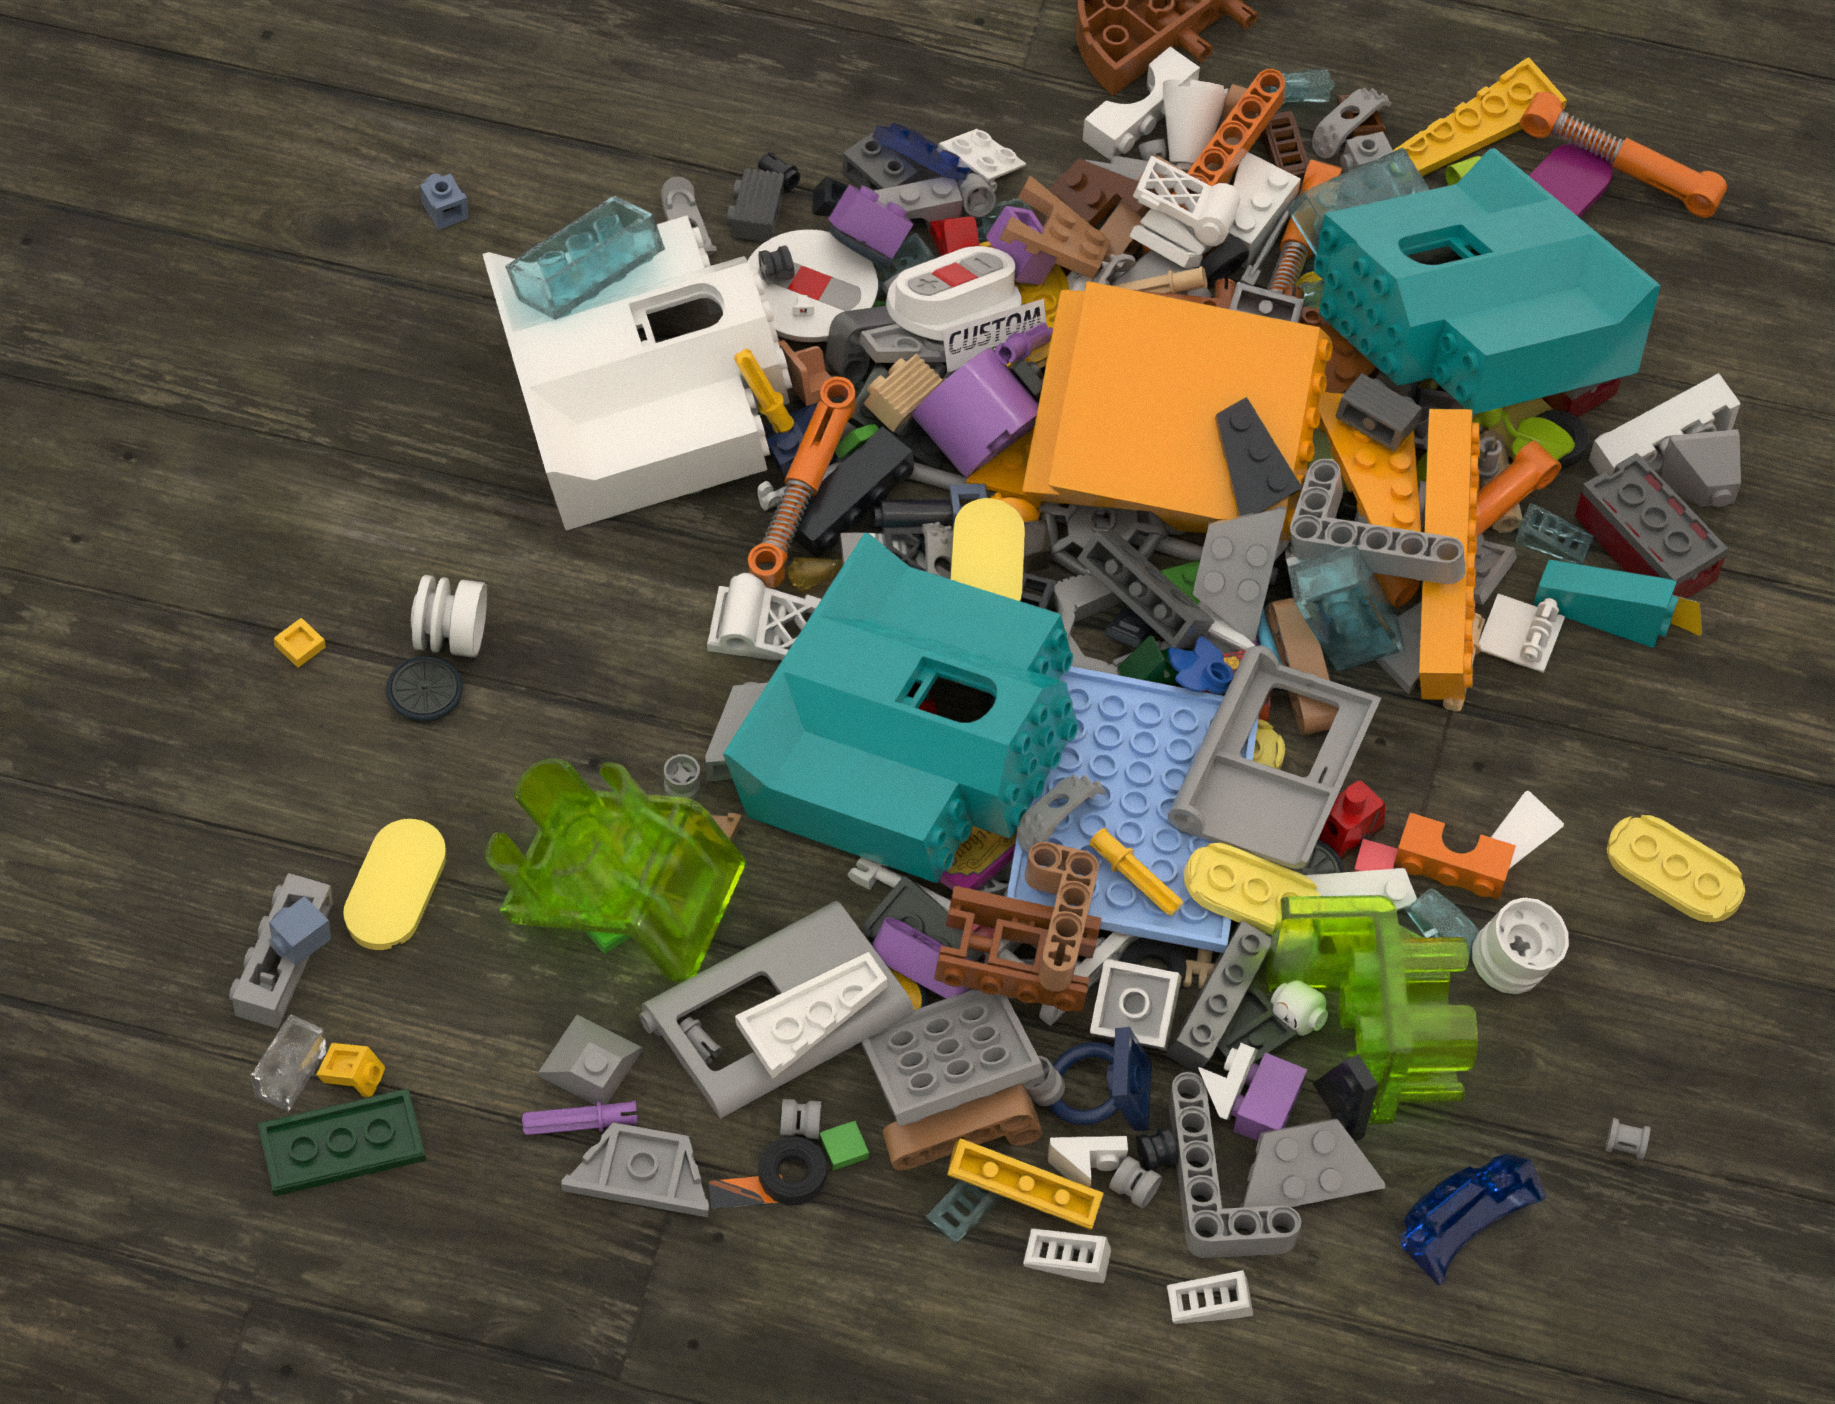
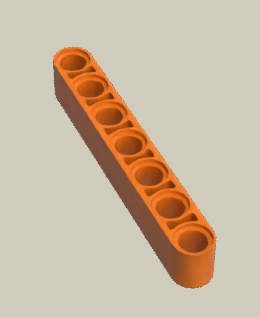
(1239, 127)

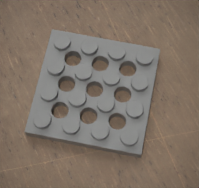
(971, 1055)

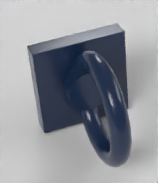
(1126, 1079)

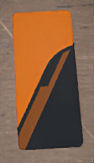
(737, 1192)

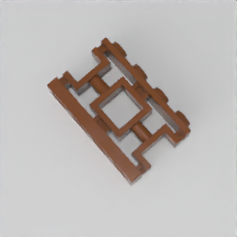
(1012, 921)

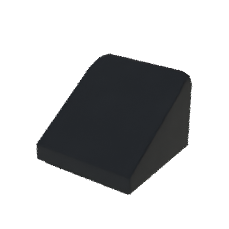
(826, 196)

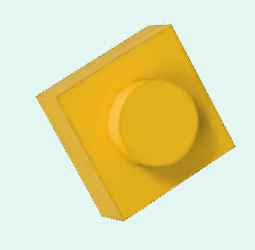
(299, 642)

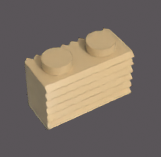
(902, 392)

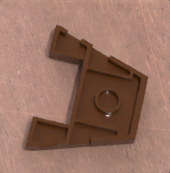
(1094, 193)

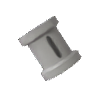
(1627, 1139)

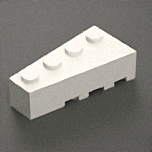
(1700, 409)

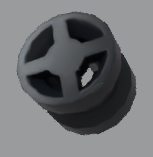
(776, 264)
(1157, 1149)

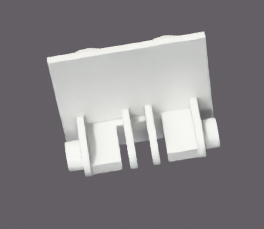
(983, 155)
(1522, 631)

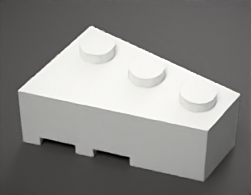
(1264, 198)

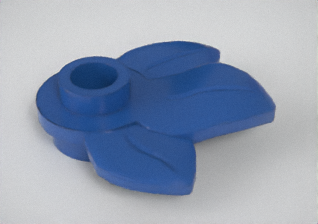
(1202, 668)

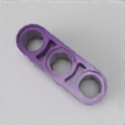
(912, 955)

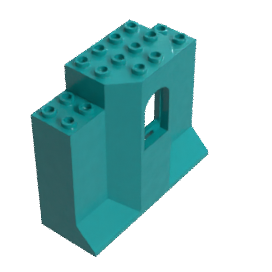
(1519, 322)
(852, 757)

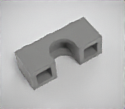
(926, 199)

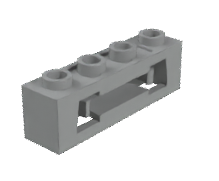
(255, 994)

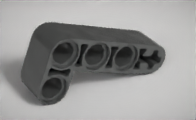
(843, 350)

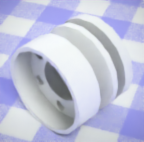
(443, 615)
(1520, 946)

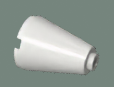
(1191, 118)

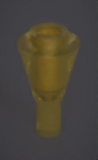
(811, 571)

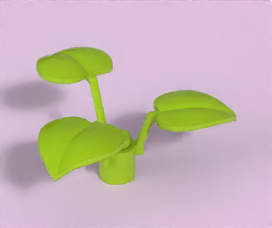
(1530, 429)

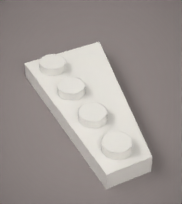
(1385, 882)
(804, 1015)

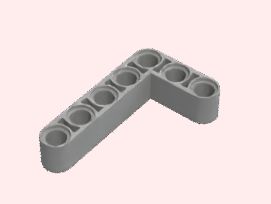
(1384, 548)
(1204, 1182)

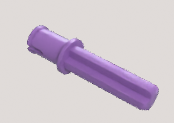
(1019, 345)
(578, 1118)

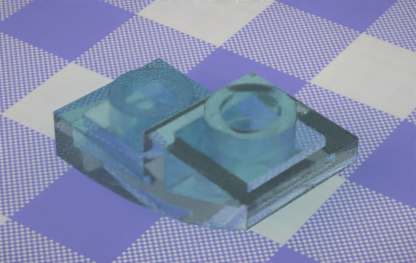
(1441, 918)

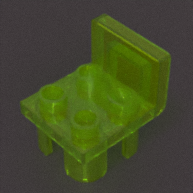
(618, 864)
(1388, 989)

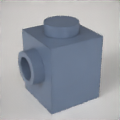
(299, 930)

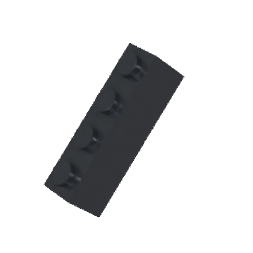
(853, 491)

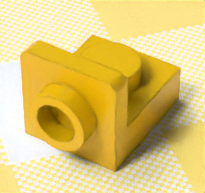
(352, 1067)

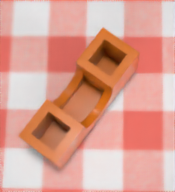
(1425, 854)

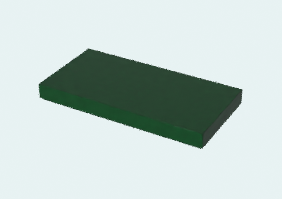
(341, 1142)

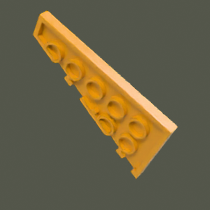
(1378, 477)

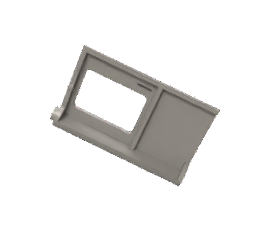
(1257, 804)
(788, 960)

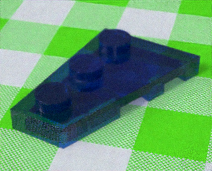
(922, 150)

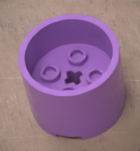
(977, 412)

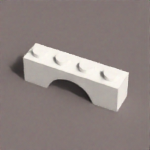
(1116, 126)

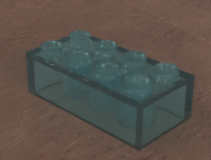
(1375, 181)
(585, 257)
(1346, 608)

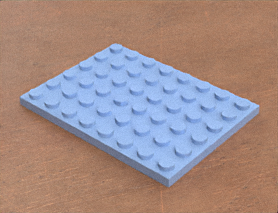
(1140, 747)

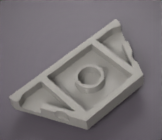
(1238, 567)
(1308, 1166)
(641, 1170)

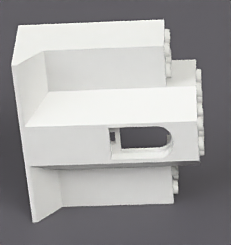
(644, 418)

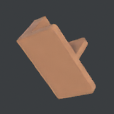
(806, 372)

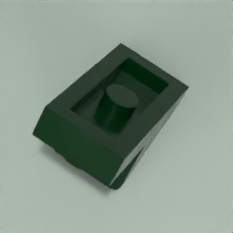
(1149, 664)

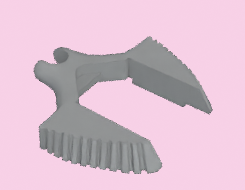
(1079, 599)

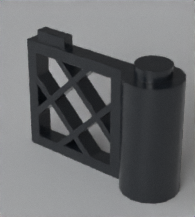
(904, 521)

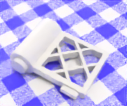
(1210, 209)
(748, 614)

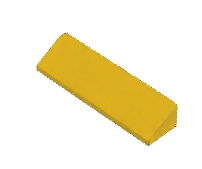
(1024, 1183)

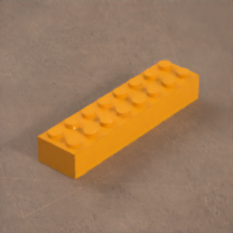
(1451, 512)

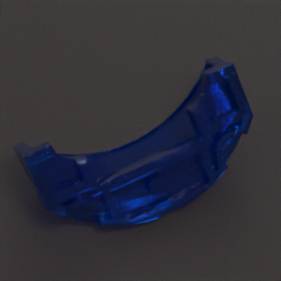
(1465, 1206)

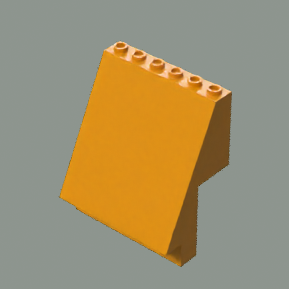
(1138, 396)

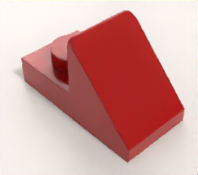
(954, 234)

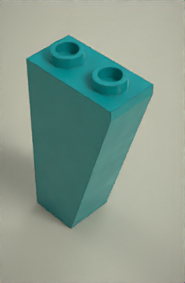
(1610, 600)

